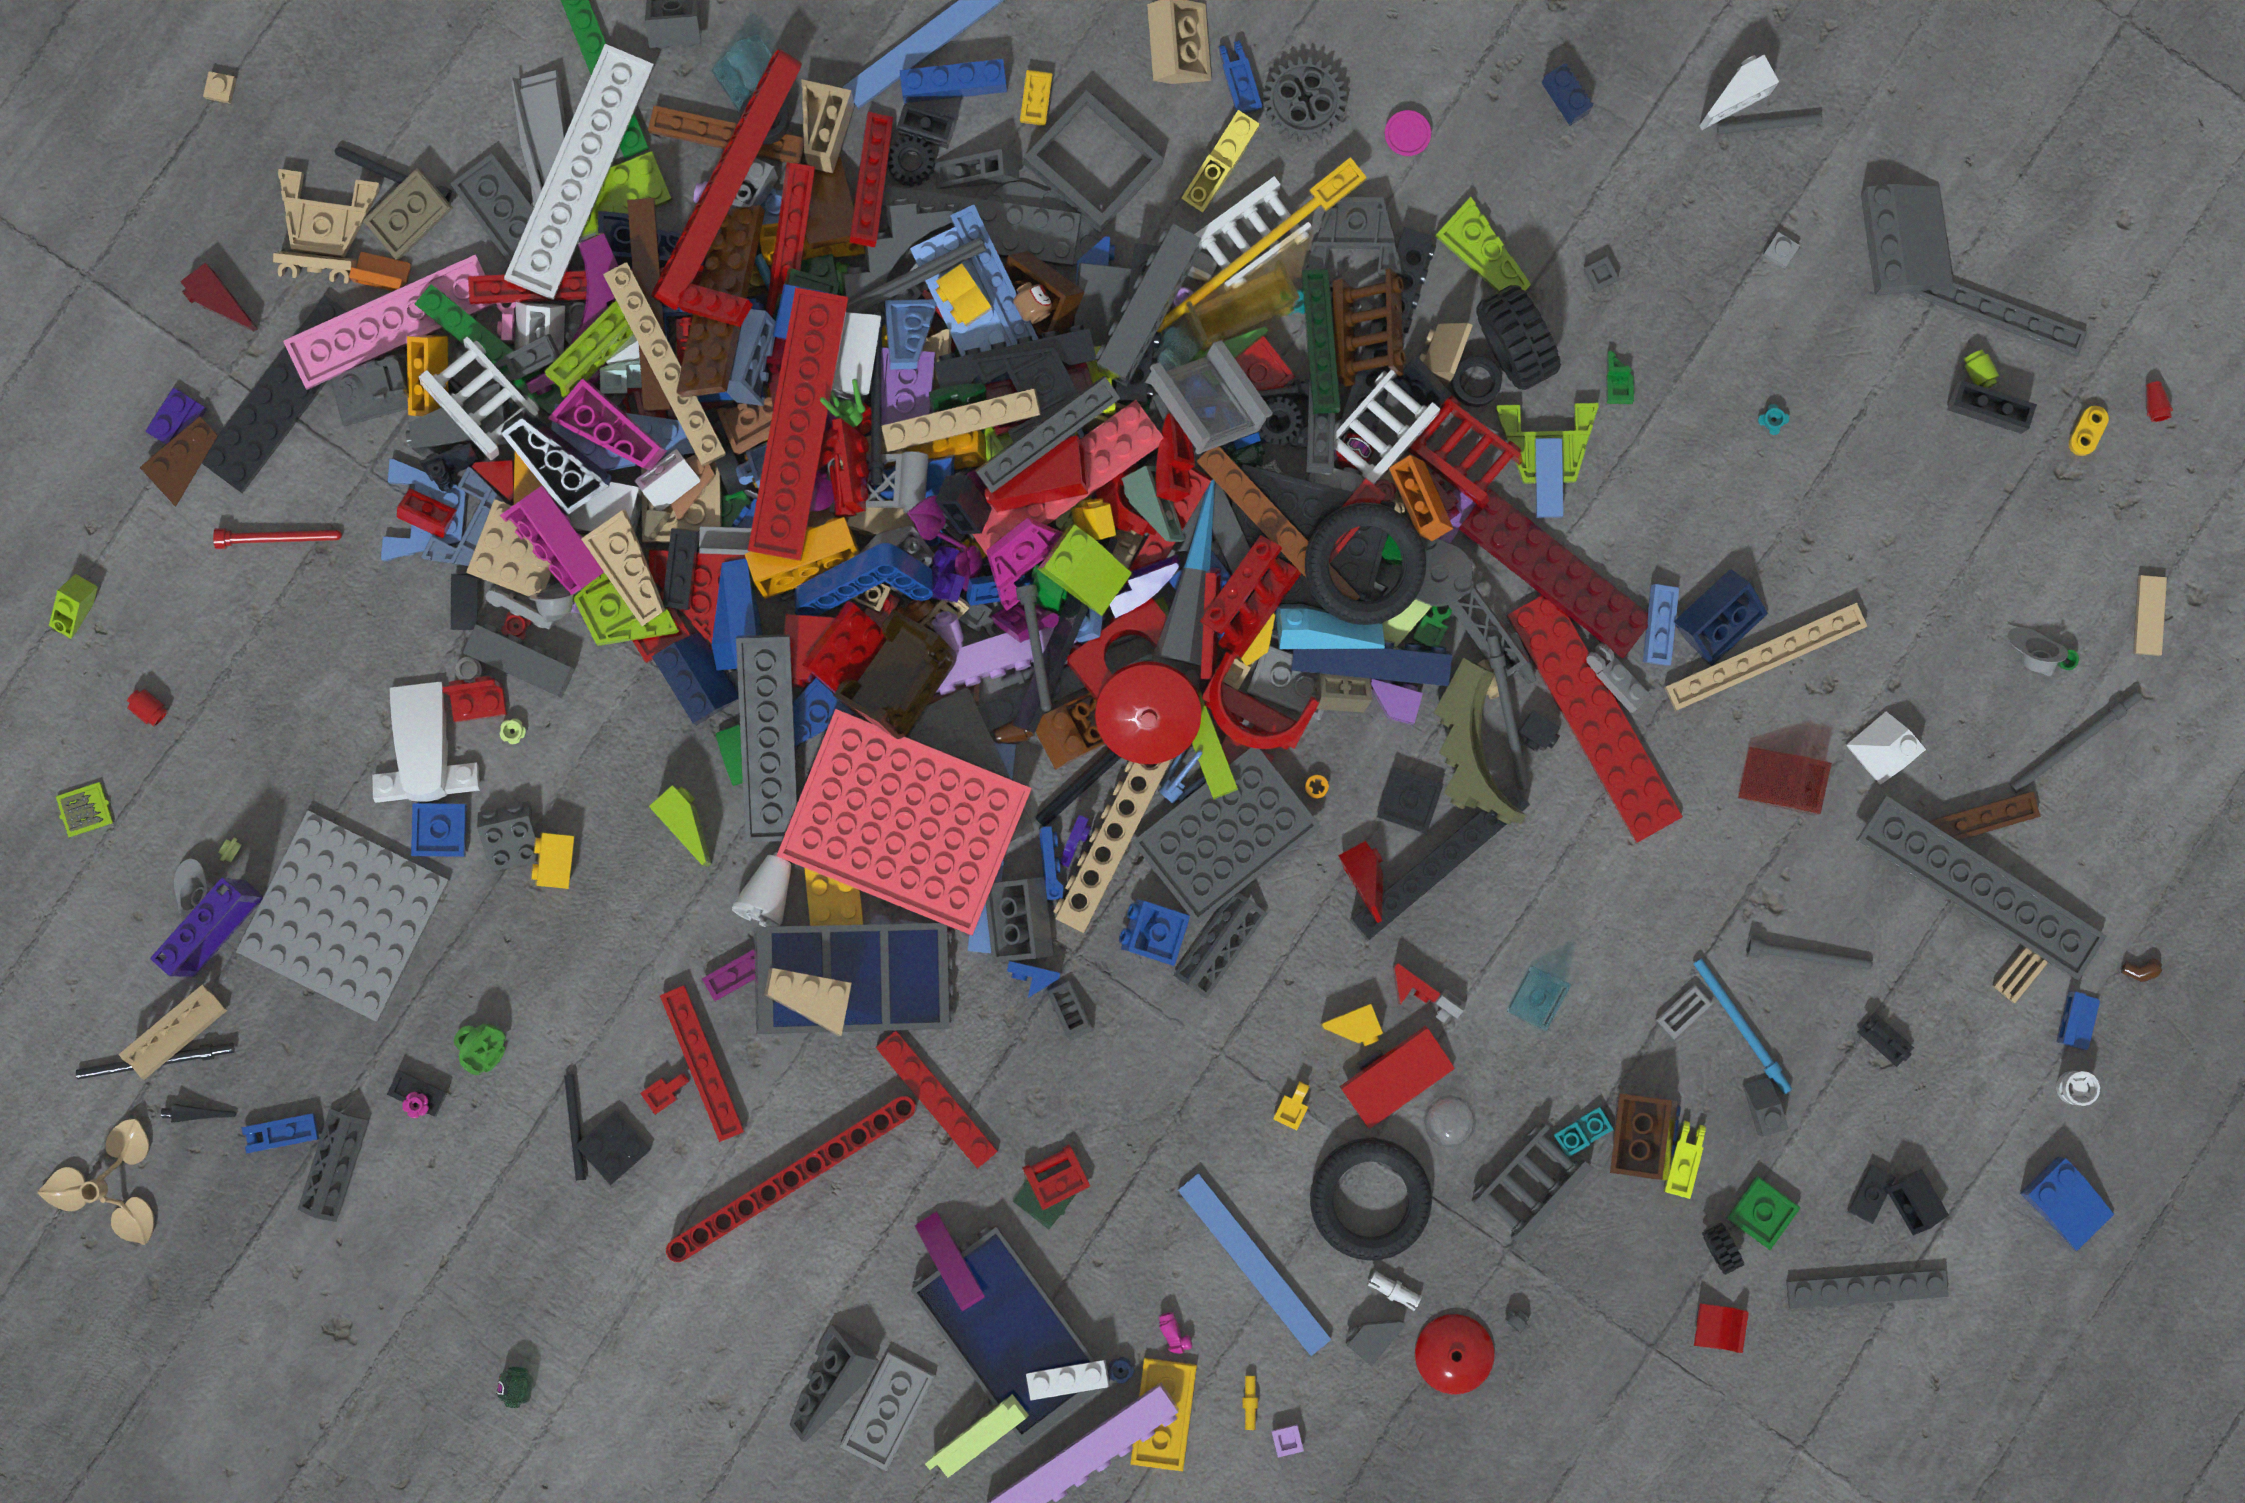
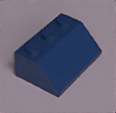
(1721, 617)
(694, 678)

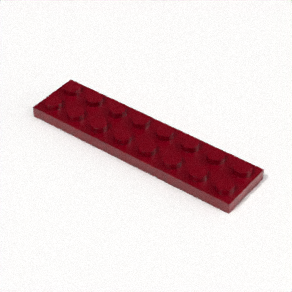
(1556, 574)

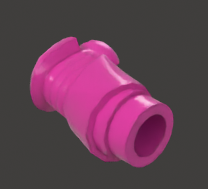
(1171, 1331)

